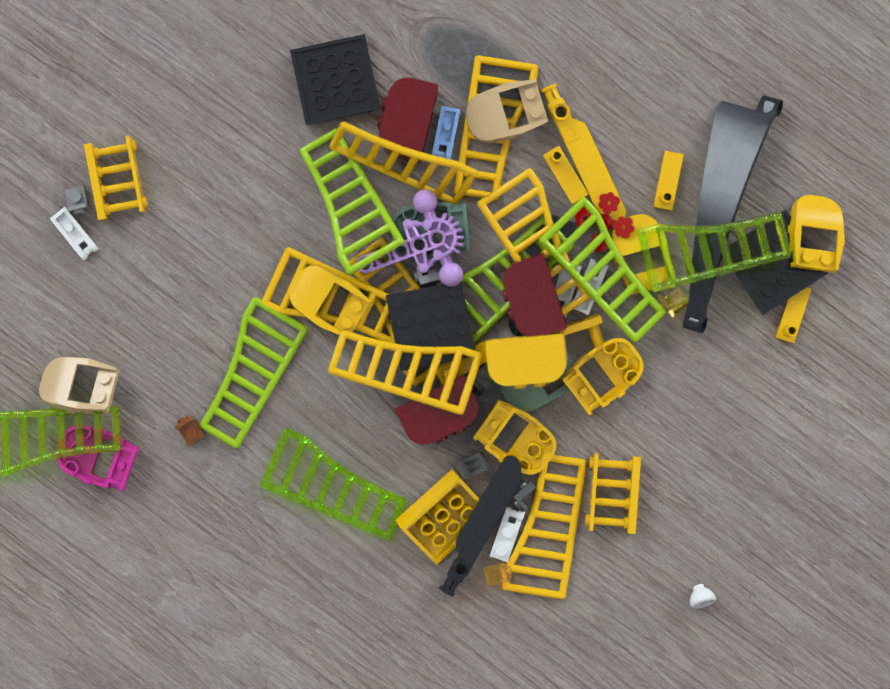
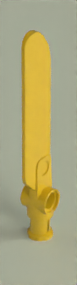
(583, 152)

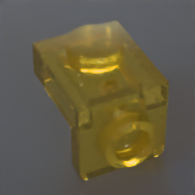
(673, 302)
(497, 574)

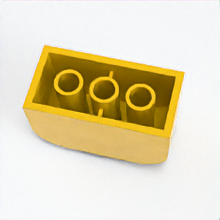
(527, 359)

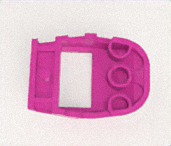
(83, 465)

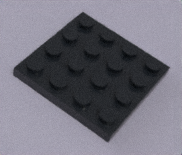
(335, 79)
(773, 281)
(430, 319)

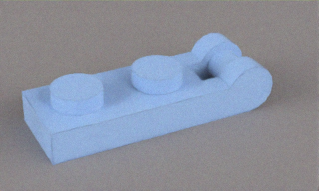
(446, 131)

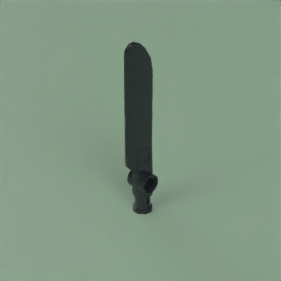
(483, 520)

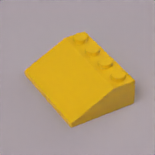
(439, 516)

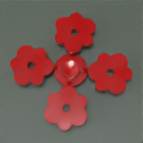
(607, 209)

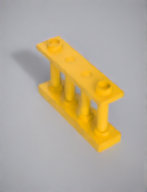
(97, 172)
(630, 503)

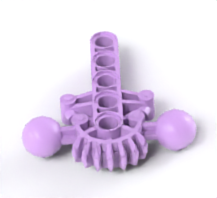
(450, 273)

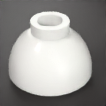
(701, 597)

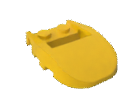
(821, 214)
(632, 245)
(313, 287)
(620, 364)
(533, 446)

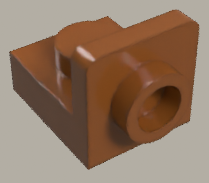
(189, 429)

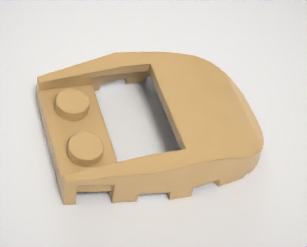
(488, 118)
(59, 379)

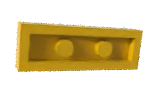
(565, 175)
(668, 180)
(792, 316)
(592, 323)
(464, 366)

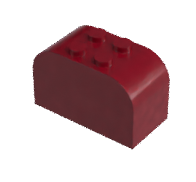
(408, 114)
(533, 297)
(430, 424)

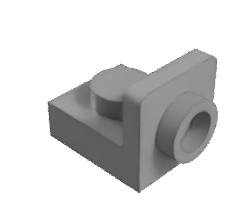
(77, 200)
(431, 276)

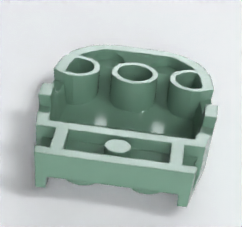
(458, 211)
(532, 397)

